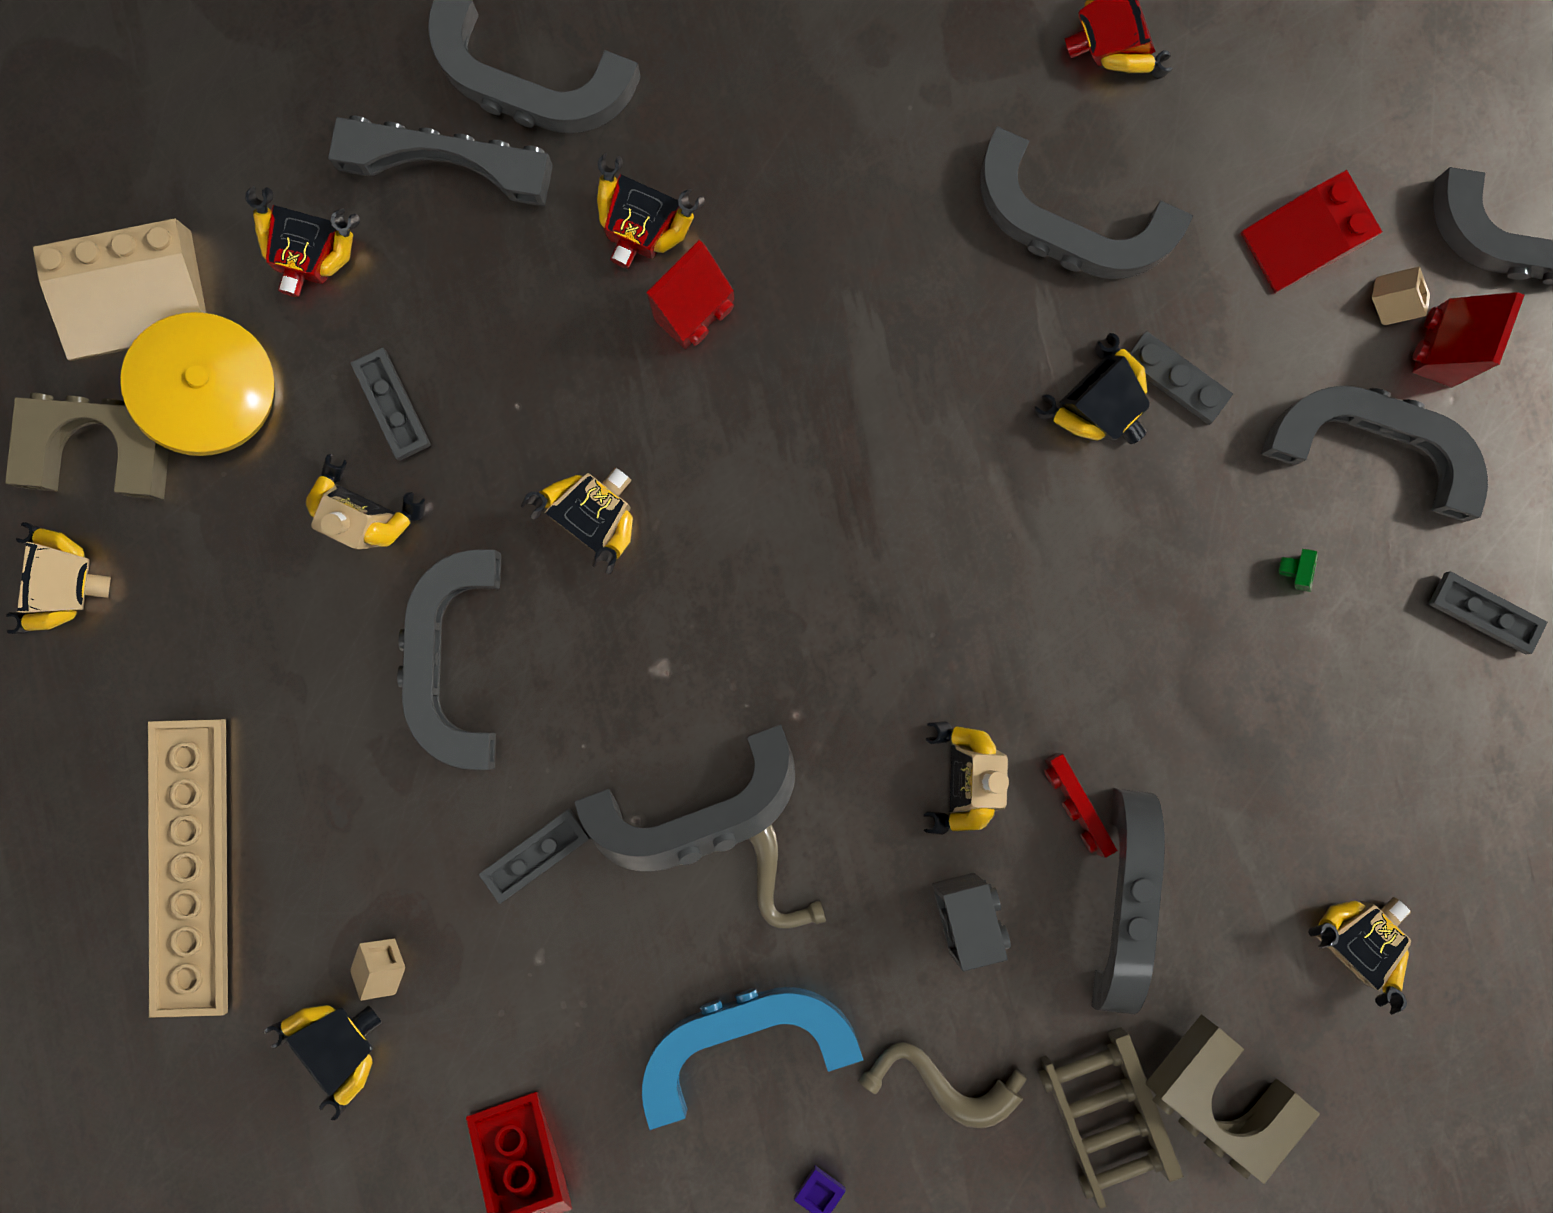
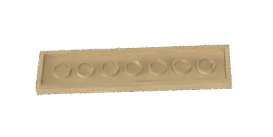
(187, 868)

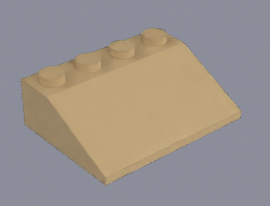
(118, 284)

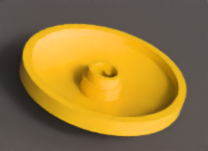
(197, 383)

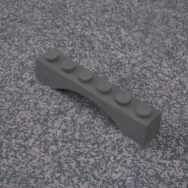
(372, 148)

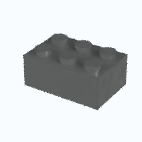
(970, 921)

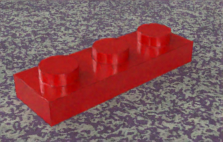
(1079, 806)

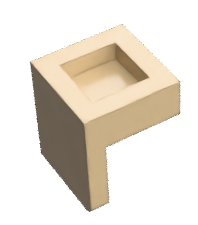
(1401, 296)
(377, 969)

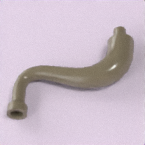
(767, 858)
(970, 1112)

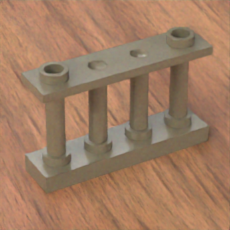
(1145, 1123)

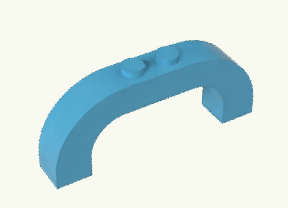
(747, 1014)

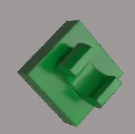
(1301, 569)

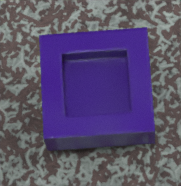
(819, 1192)

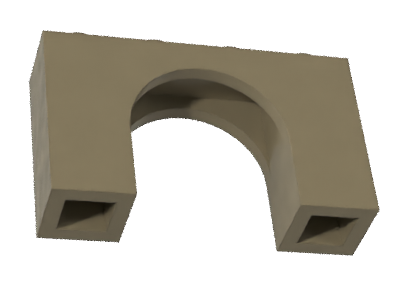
(45, 425)
(1254, 1141)

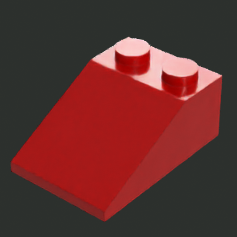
(1311, 232)
(691, 296)
(1466, 337)
(518, 1159)

